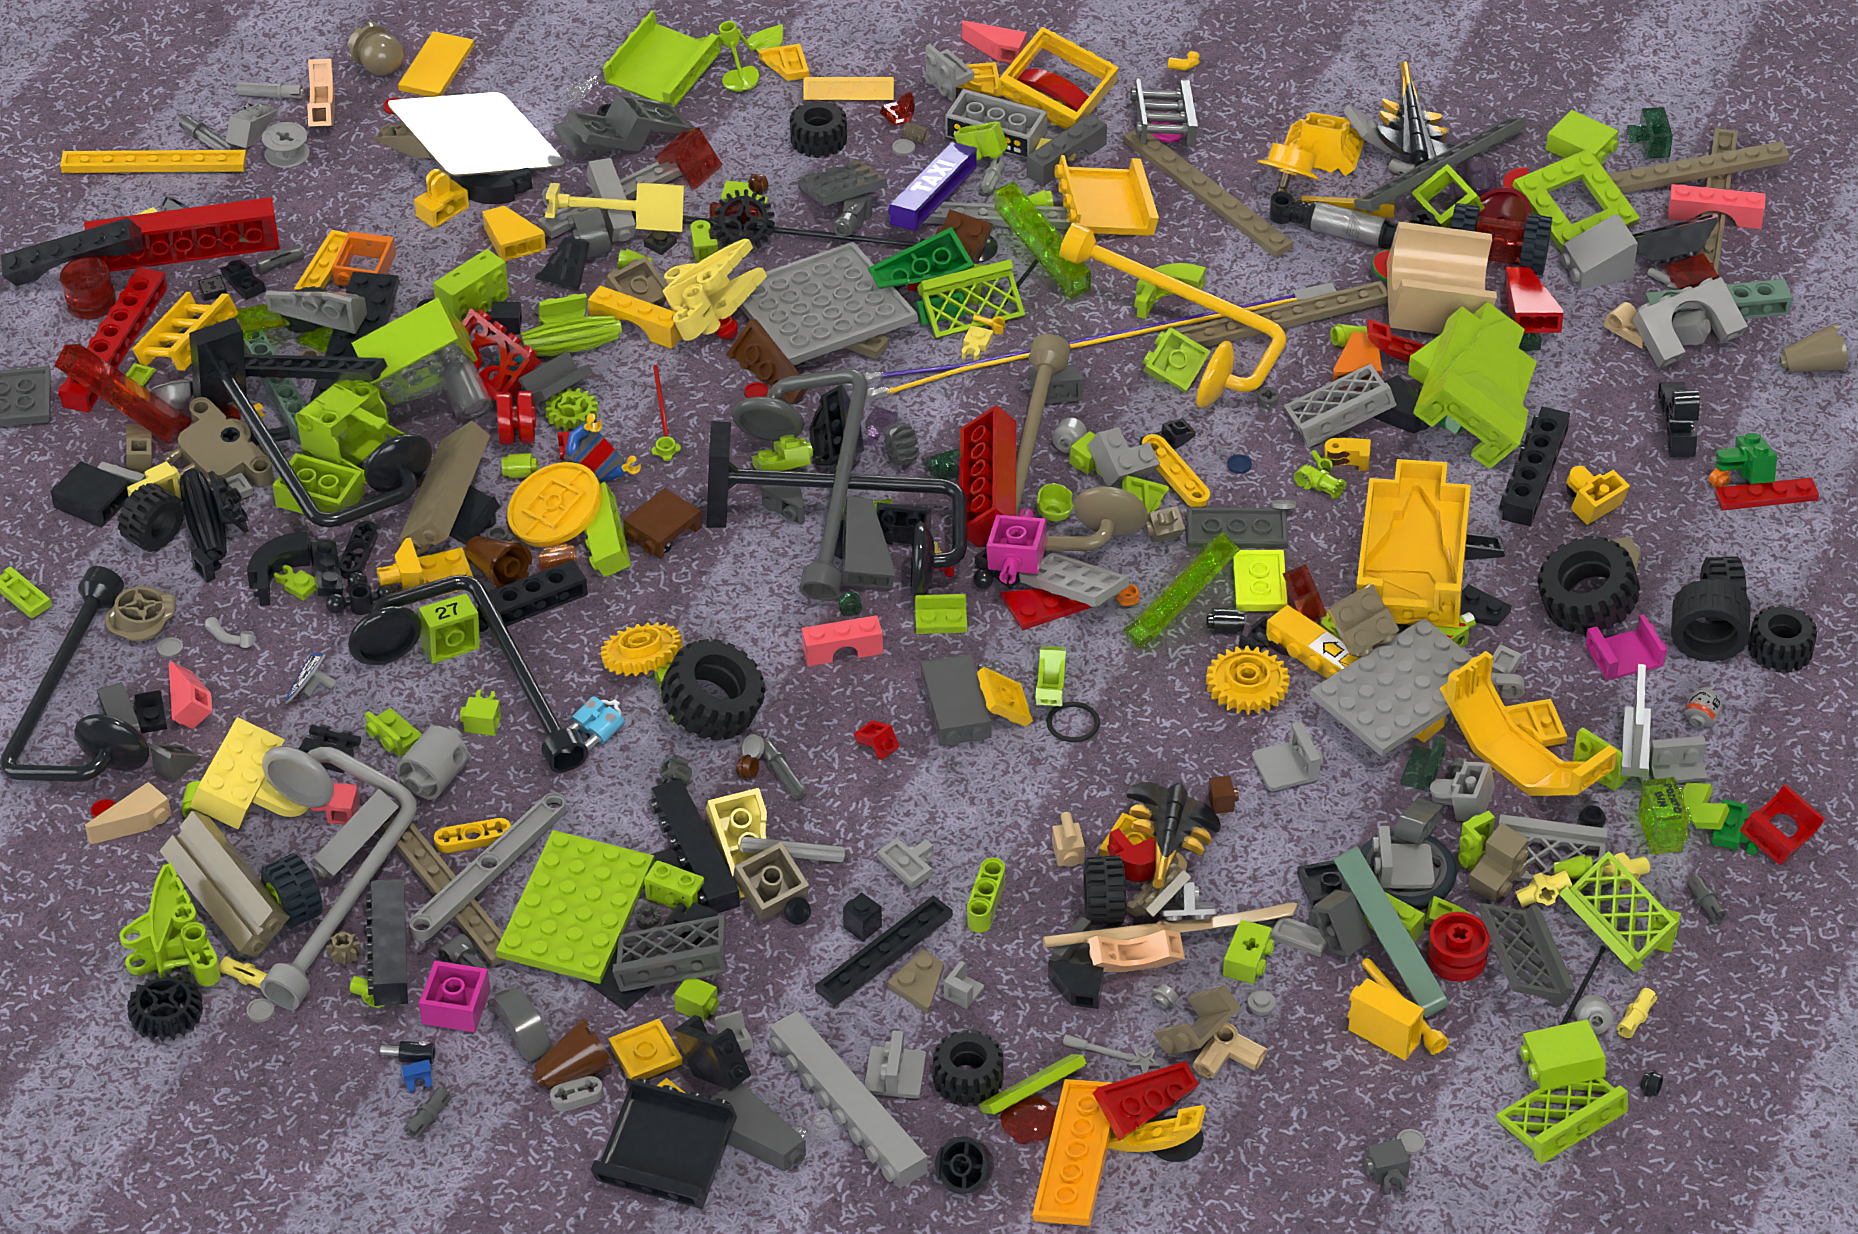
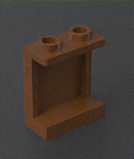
(661, 521)

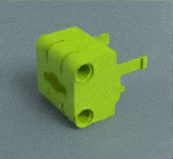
(344, 424)

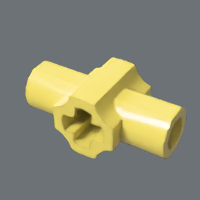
(1636, 867)
(1533, 893)

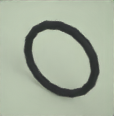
(1073, 739)

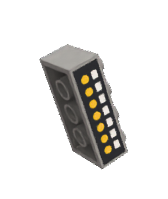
(1021, 124)

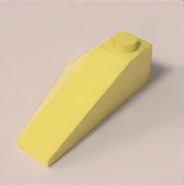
(735, 818)

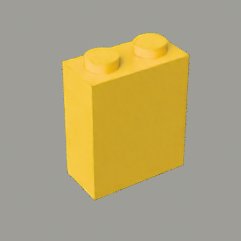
(1385, 1018)

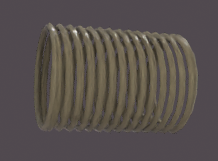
(916, 128)

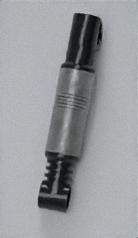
(1339, 221)

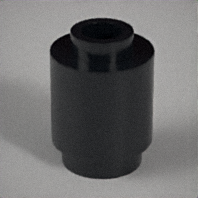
(1225, 621)

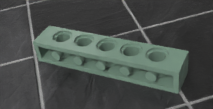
(1751, 298)

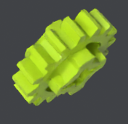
(570, 408)

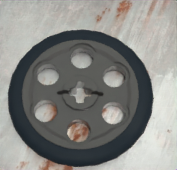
(1444, 876)

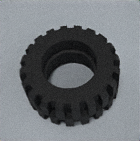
(1581, 561)
(699, 710)

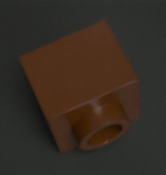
(1222, 794)

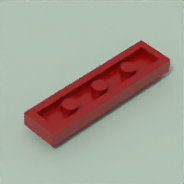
(1766, 494)

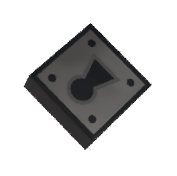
(212, 287)

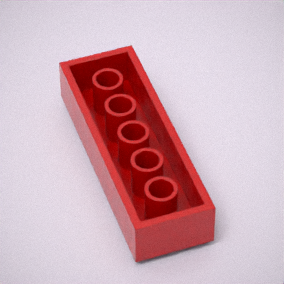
(988, 471)

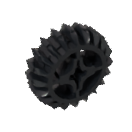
(734, 219)
(165, 1011)

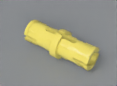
(234, 968)
(1636, 1013)

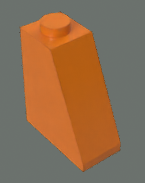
(1356, 355)

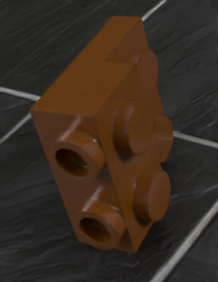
(971, 232)

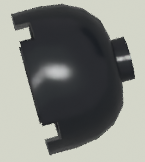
(964, 1165)

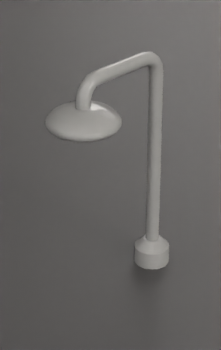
(306, 783)

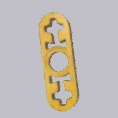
(464, 829)

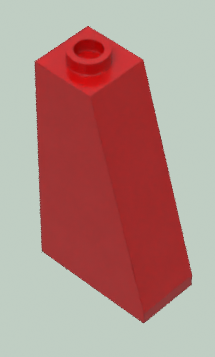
(1531, 302)

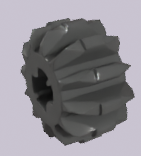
(901, 443)

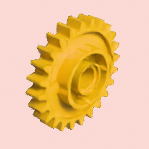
(641, 649)
(1247, 680)

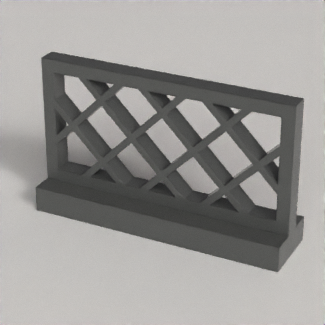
(1537, 946)
(672, 964)

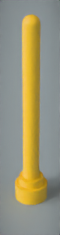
(1433, 1040)

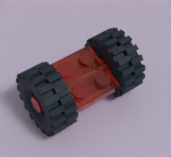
(1509, 240)

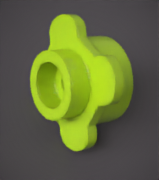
(666, 448)

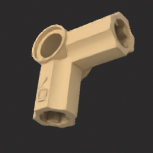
(1237, 1048)

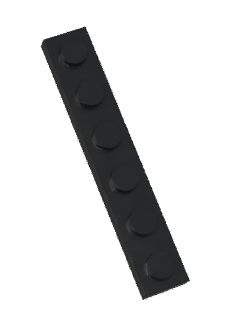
(883, 950)

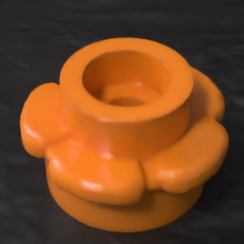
(1719, 478)
(1128, 596)

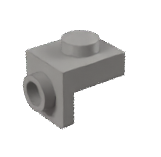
(1506, 660)
(735, 1022)

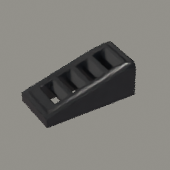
(1475, 551)

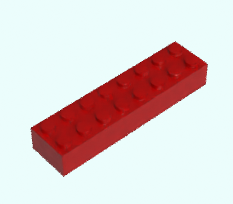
(198, 233)

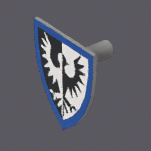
(313, 674)

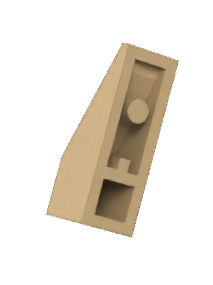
(131, 815)

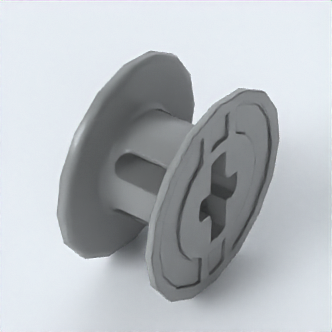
(285, 144)

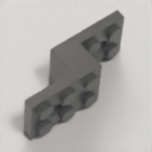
(627, 123)

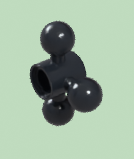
(359, 597)

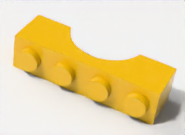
(653, 319)

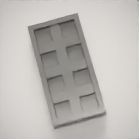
(1076, 580)

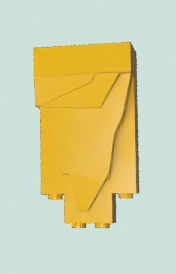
(1416, 543)

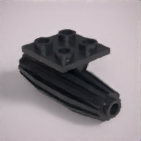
(210, 509)

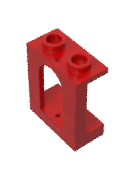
(1769, 837)

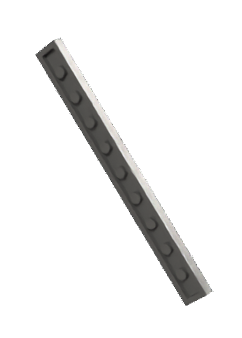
(1462, 152)

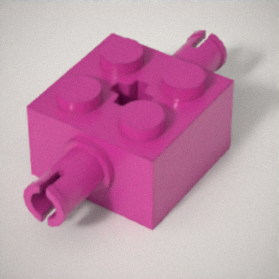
(1016, 544)

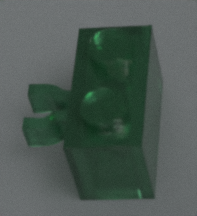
(1653, 132)

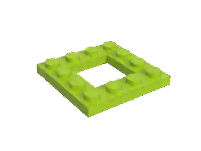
(1590, 171)

